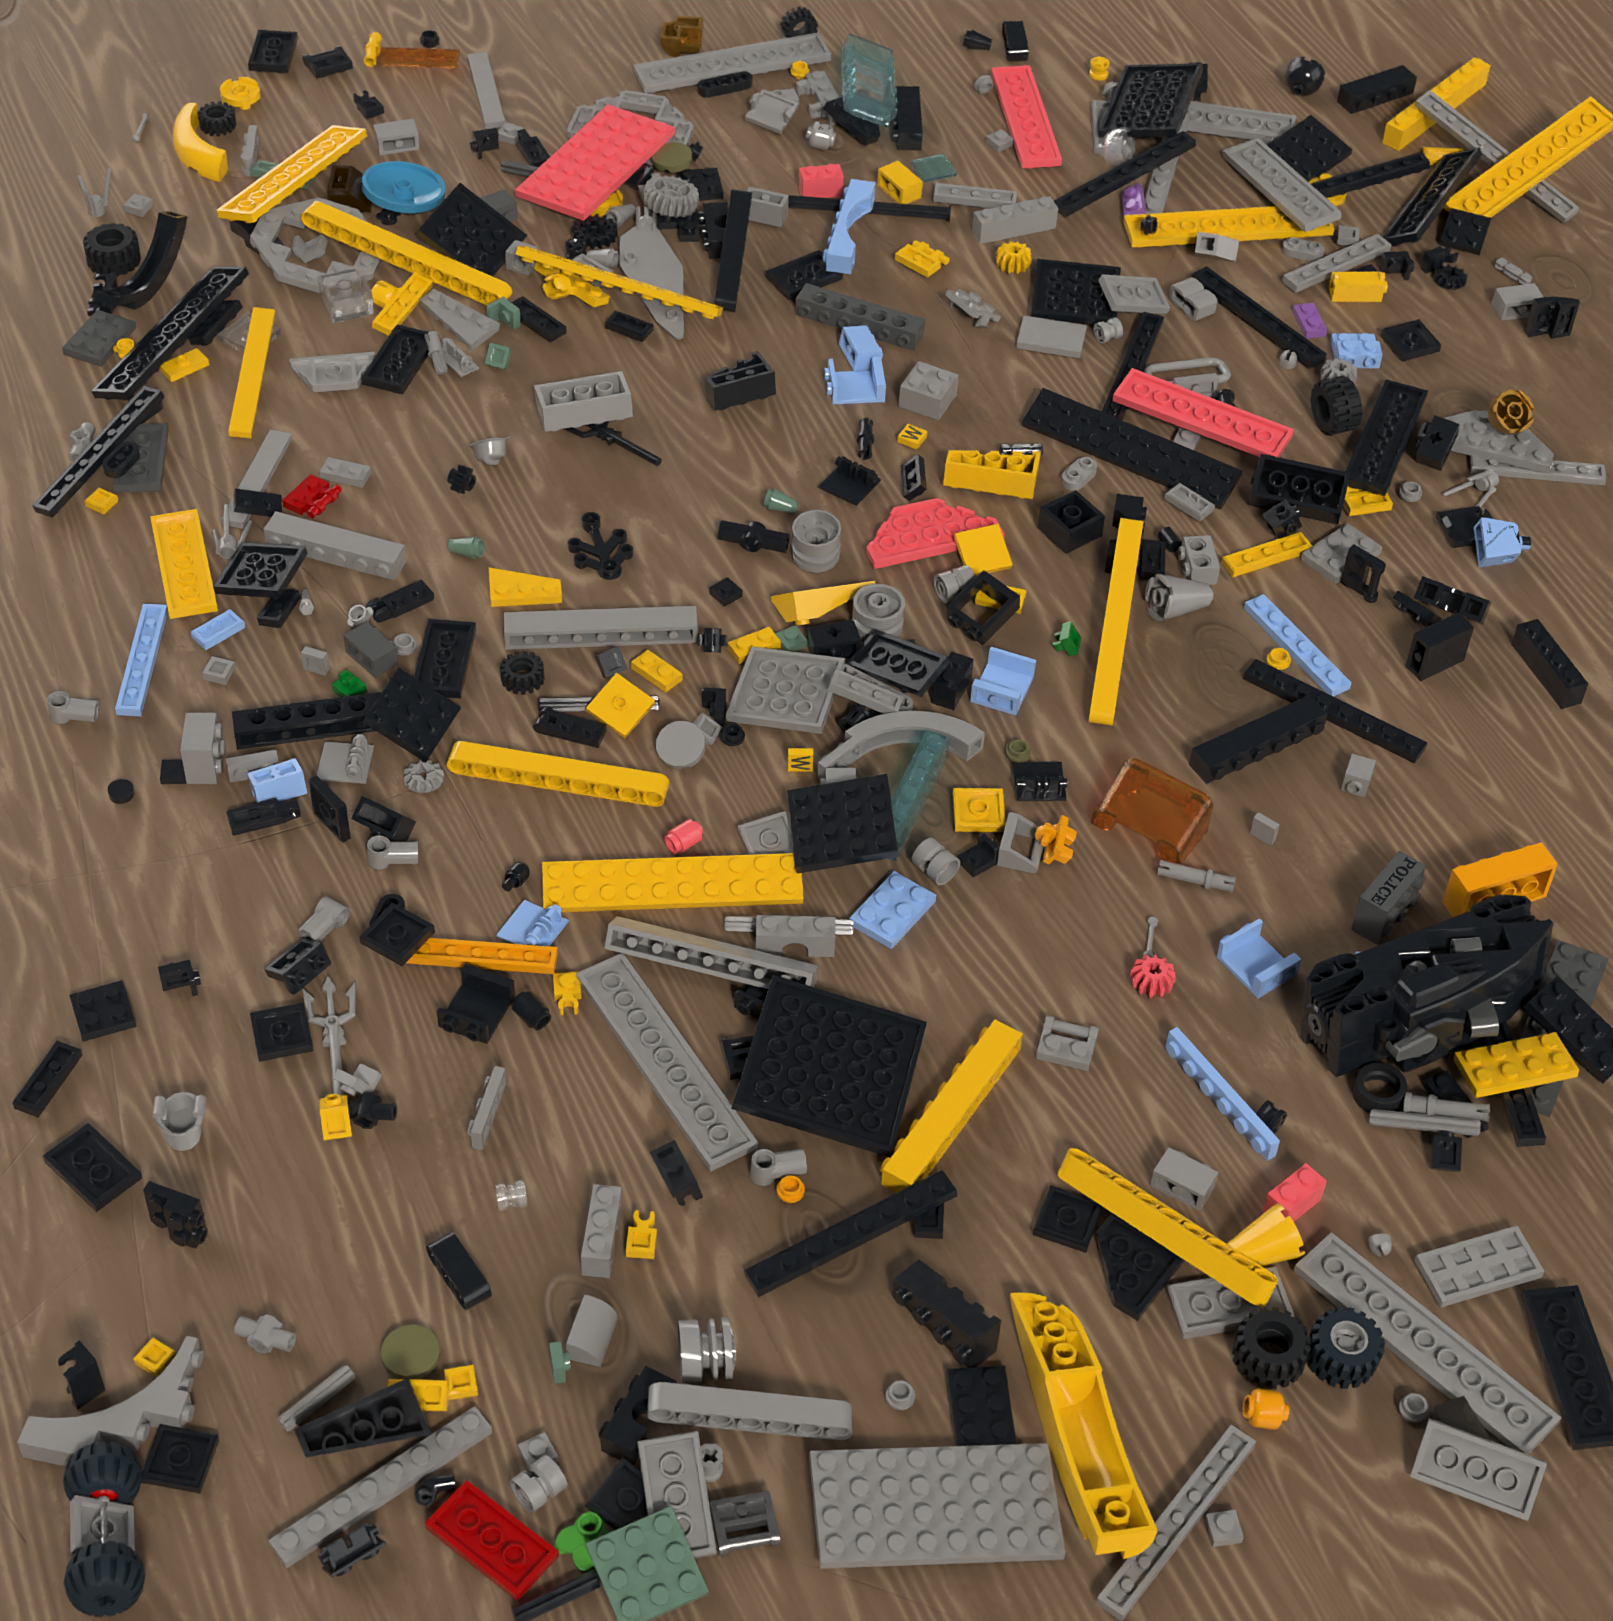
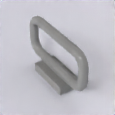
(1203, 384)

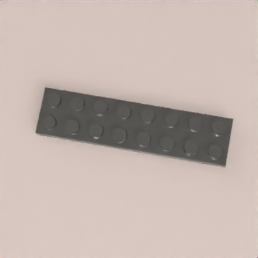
(1582, 973)

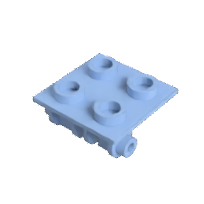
(533, 925)

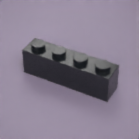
(1376, 89)
(908, 120)
(1549, 664)

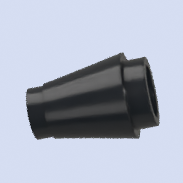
(975, 40)

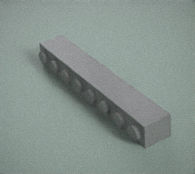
(600, 627)
(705, 954)

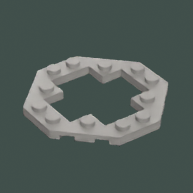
(637, 102)
(277, 255)

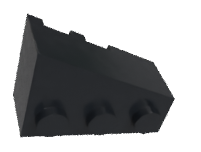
(741, 383)

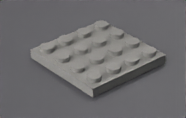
(784, 690)

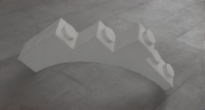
(127, 1423)

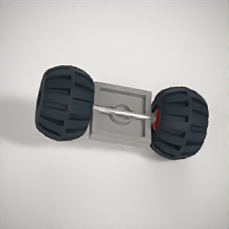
(105, 1569)

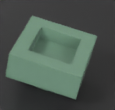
(498, 356)
(792, 639)
(559, 1362)

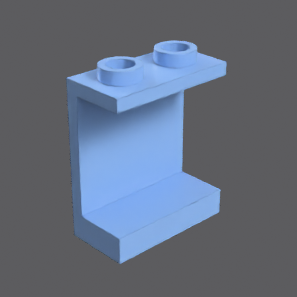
(856, 386)
(1004, 681)
(1256, 960)

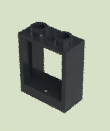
(994, 589)

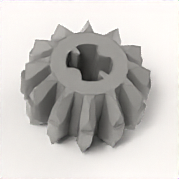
(1336, 368)

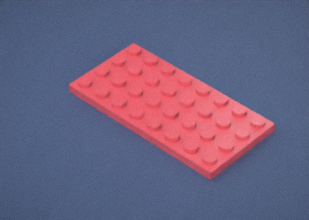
(595, 162)

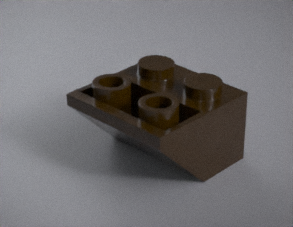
(346, 188)

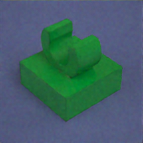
(1067, 639)
(348, 685)

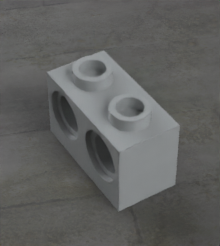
(1199, 559)

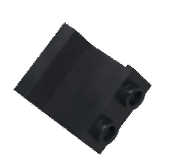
(477, 1005)

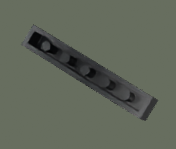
(1257, 739)

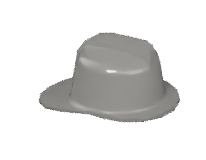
(490, 450)

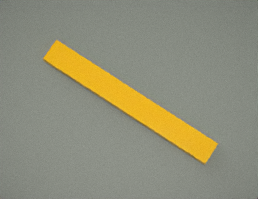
(252, 373)

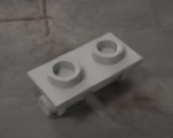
(457, 359)

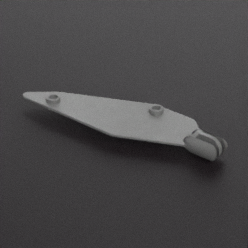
(651, 260)

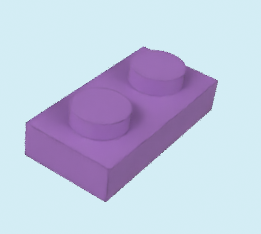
(1133, 200)
(1309, 320)

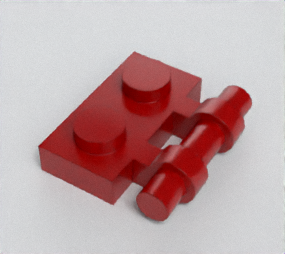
(307, 496)

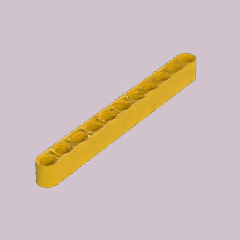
(404, 253)
(1116, 622)

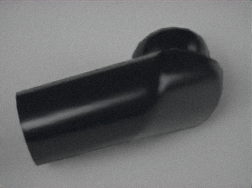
(432, 1487)

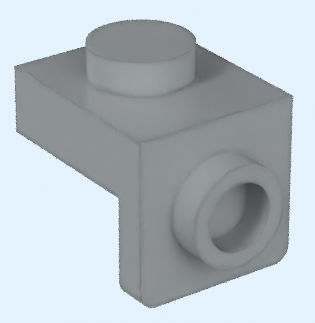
(310, 250)
(361, 1081)

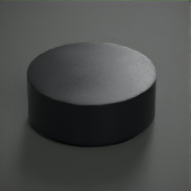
(120, 791)

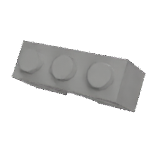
(814, 932)
(600, 1231)

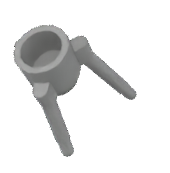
(94, 202)
(1484, 482)
(227, 543)

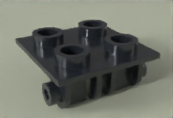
(850, 481)
(1039, 781)

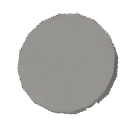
(680, 745)

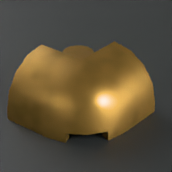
(682, 35)

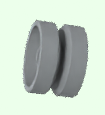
(880, 609)

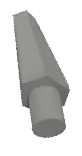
(306, 605)

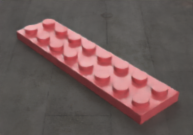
(1026, 117)
(1202, 414)

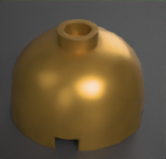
(1511, 412)

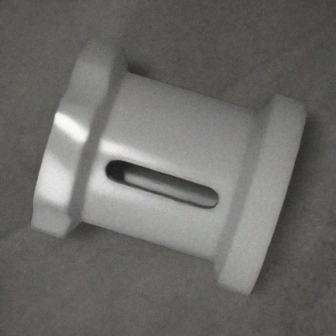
(712, 1461)

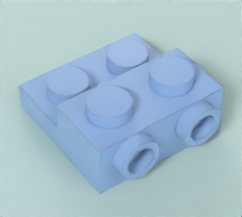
(1358, 348)

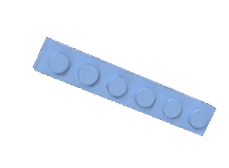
(1297, 645)
(141, 660)
(1223, 1095)

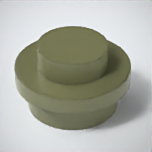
(1018, 751)

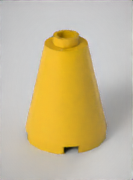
(1269, 1238)

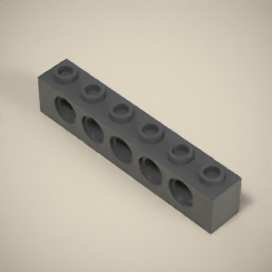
(846, 311)

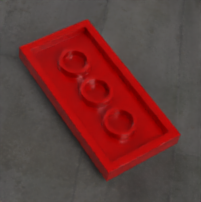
(492, 1540)

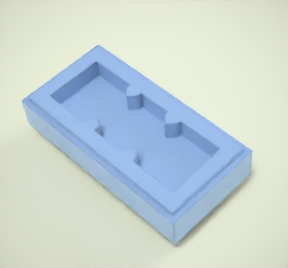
(217, 629)

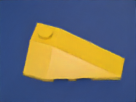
(814, 603)

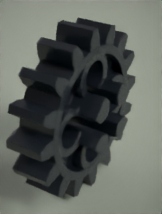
(596, 231)

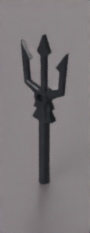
(611, 436)

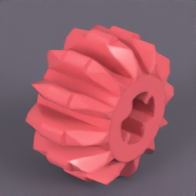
(1153, 976)

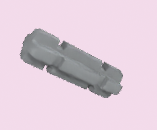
(1513, 271)

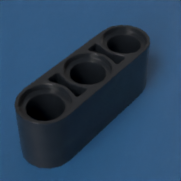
(1015, 40)
(458, 1271)

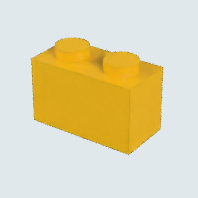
(899, 183)

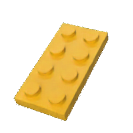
(1516, 1064)

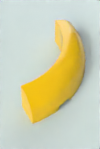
(192, 150)

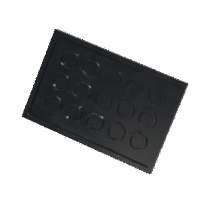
(1151, 99)

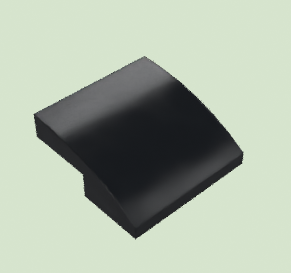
(1552, 316)

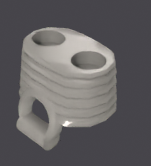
(180, 1118)

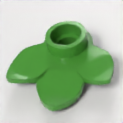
(574, 1539)

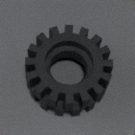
(796, 17)
(217, 118)
(523, 682)

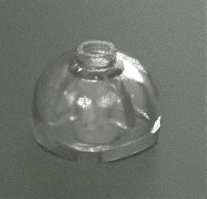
(1116, 147)

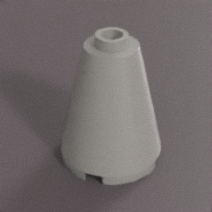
(1175, 596)

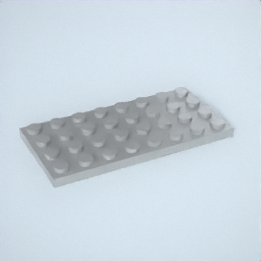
(935, 1505)

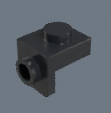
(179, 975)

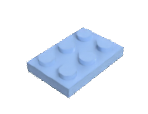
(893, 909)

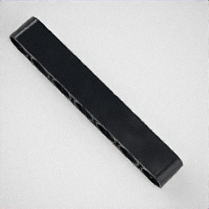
(733, 250)

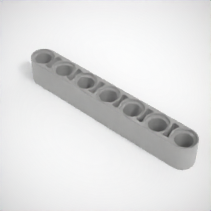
(749, 1411)

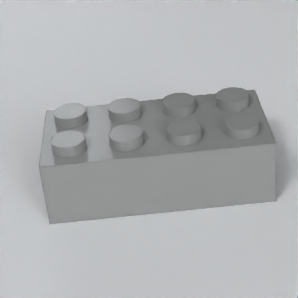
(583, 401)

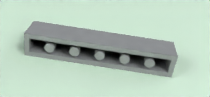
(337, 545)

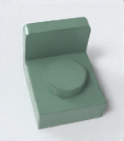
(505, 311)

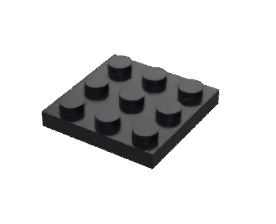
(1310, 148)
(260, 570)
(411, 715)

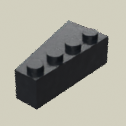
(947, 1314)
(373, 1420)

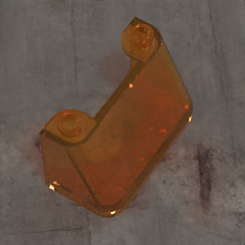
(1155, 808)

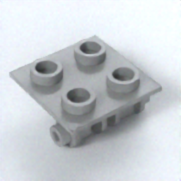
(346, 761)

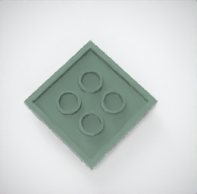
(647, 1568)

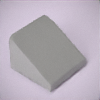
(708, 727)

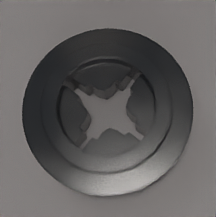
(1457, 280)

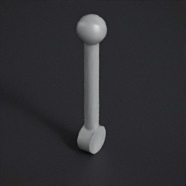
(136, 138)
(1152, 923)

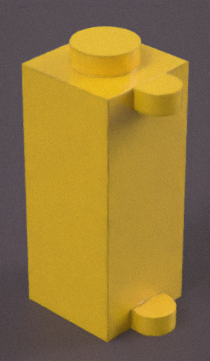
(1357, 286)

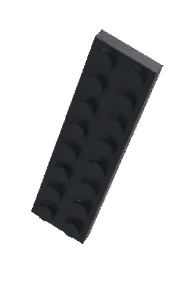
(1432, 197)
(1385, 437)

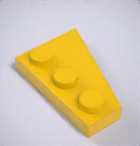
(517, 588)

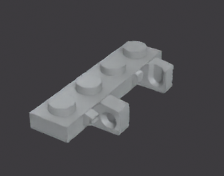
(823, 91)

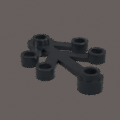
(607, 568)

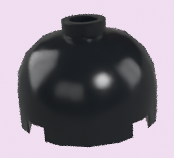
(1304, 76)

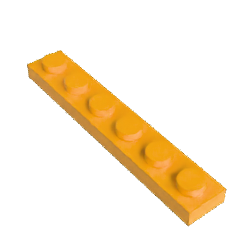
(487, 955)

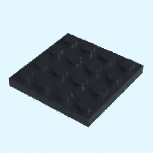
(470, 231)
(1071, 292)
(842, 823)

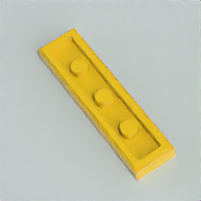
(1265, 554)

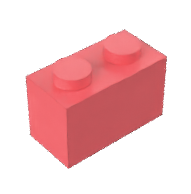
(821, 181)
(1297, 1192)

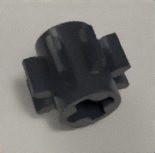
(461, 479)
(712, 640)

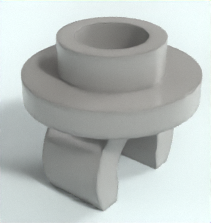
(1109, 90)

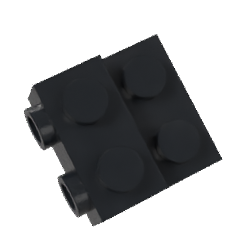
(178, 1213)

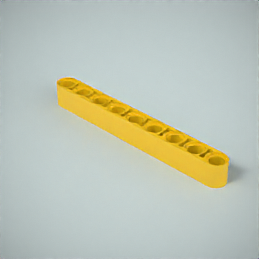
(558, 773)
(1168, 1227)

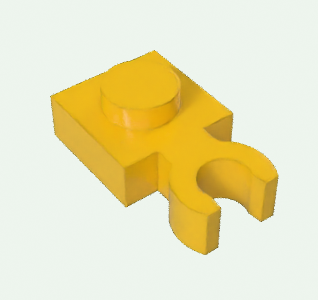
(567, 991)
(642, 1237)

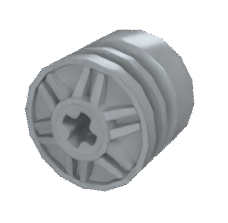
(816, 541)
(705, 1350)

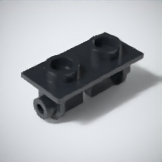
(363, 1546)

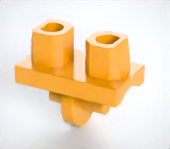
(1053, 839)

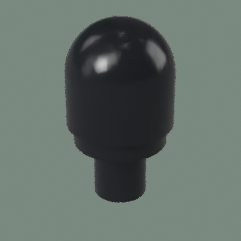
(516, 876)

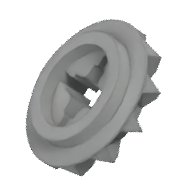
(416, 783)

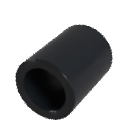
(1171, 539)

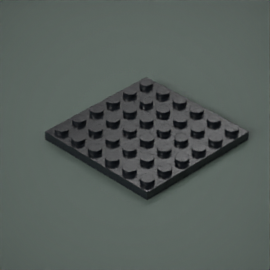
(830, 1066)

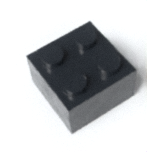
(1071, 521)

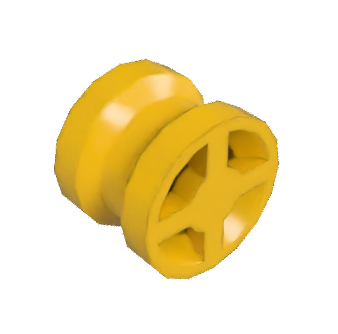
(1099, 68)

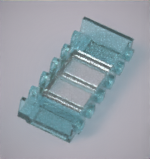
(868, 80)

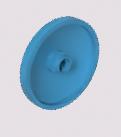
(403, 187)

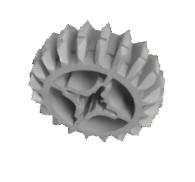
(670, 196)

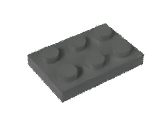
(97, 337)

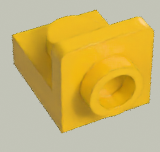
(335, 1116)

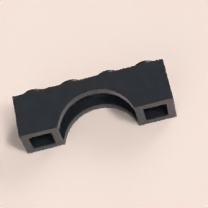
(1130, 508)

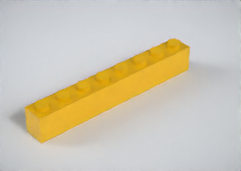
(1453, 90)
(952, 1107)

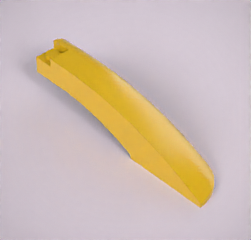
(1081, 1427)

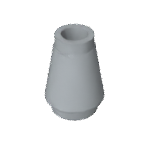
(621, 213)
(606, 257)

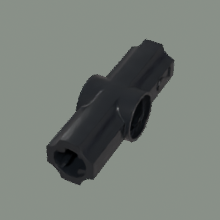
(753, 536)

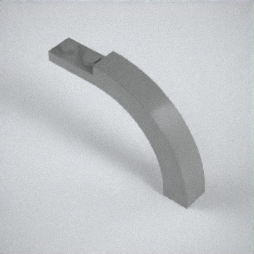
(902, 728)

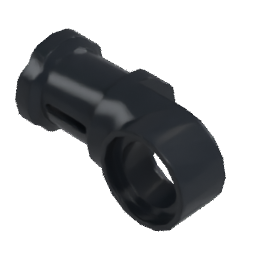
(857, 715)

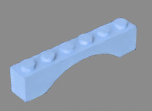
(840, 248)

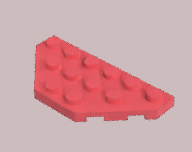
(922, 532)

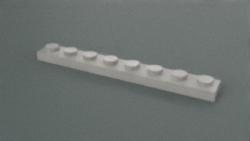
(1162, 180)
(379, 1487)
(1176, 1522)

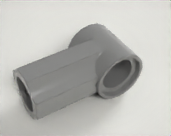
(64, 708)
(384, 852)
(327, 916)
(776, 1165)

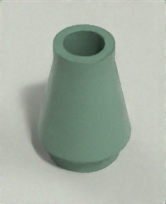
(778, 501)
(468, 547)

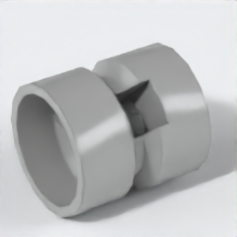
(951, 584)
(935, 861)
(541, 1482)

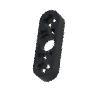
(714, 86)

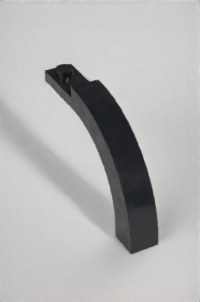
(155, 267)

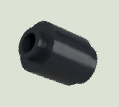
(531, 1010)

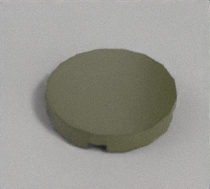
(672, 157)
(410, 1352)

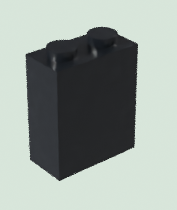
(1439, 646)

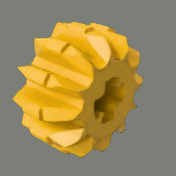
(1013, 257)

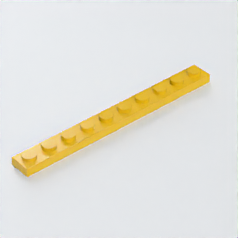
(627, 284)

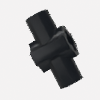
(370, 1109)

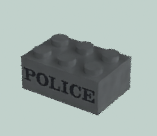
(1389, 898)

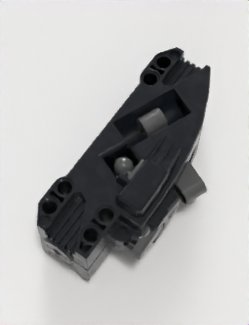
(1427, 988)

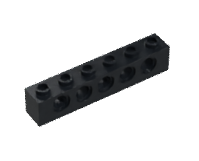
(302, 721)

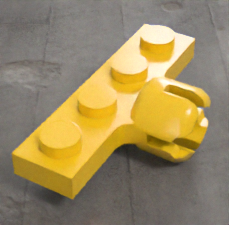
(562, 285)
(397, 302)

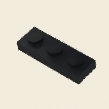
(539, 320)
(215, 323)
(47, 1079)

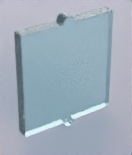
(933, 168)

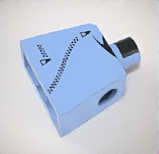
(1498, 542)

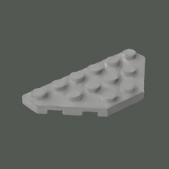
(1481, 439)

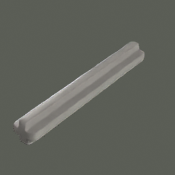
(1425, 1122)

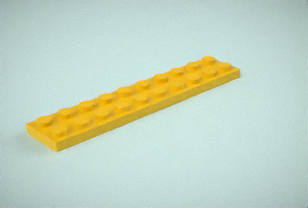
(1534, 160)
(291, 174)
(1238, 224)
(672, 882)

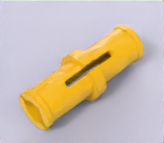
(372, 49)

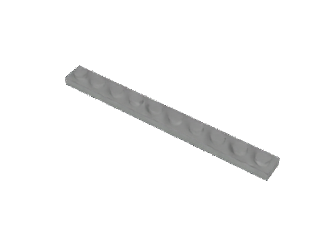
(1492, 152)

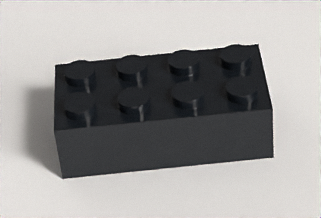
(1312, 488)

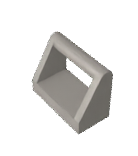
(1012, 859)

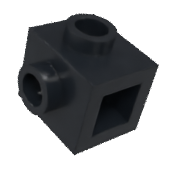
(1283, 519)

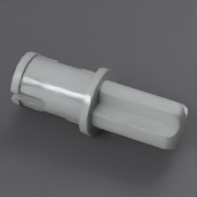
(436, 352)

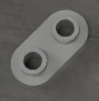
(1303, 249)
(1079, 473)

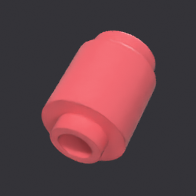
(683, 836)

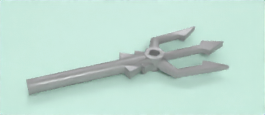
(333, 1032)

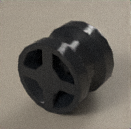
(575, 247)
(1271, 1116)

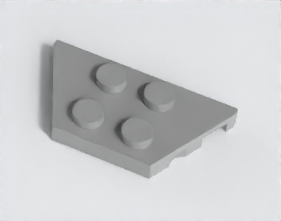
(332, 371)

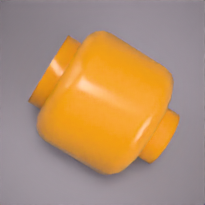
(1265, 1409)

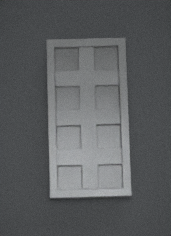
(1479, 1266)

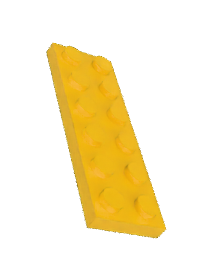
(183, 564)

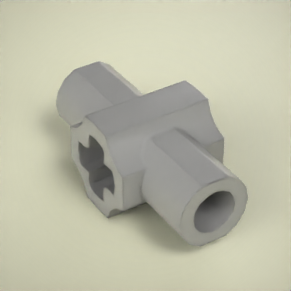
(81, 439)
(265, 1334)

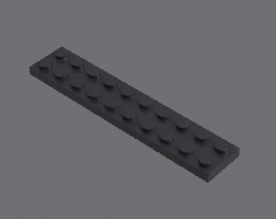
(170, 333)
(1130, 447)

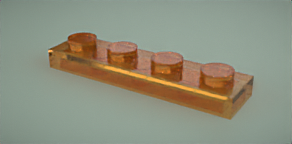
(419, 57)

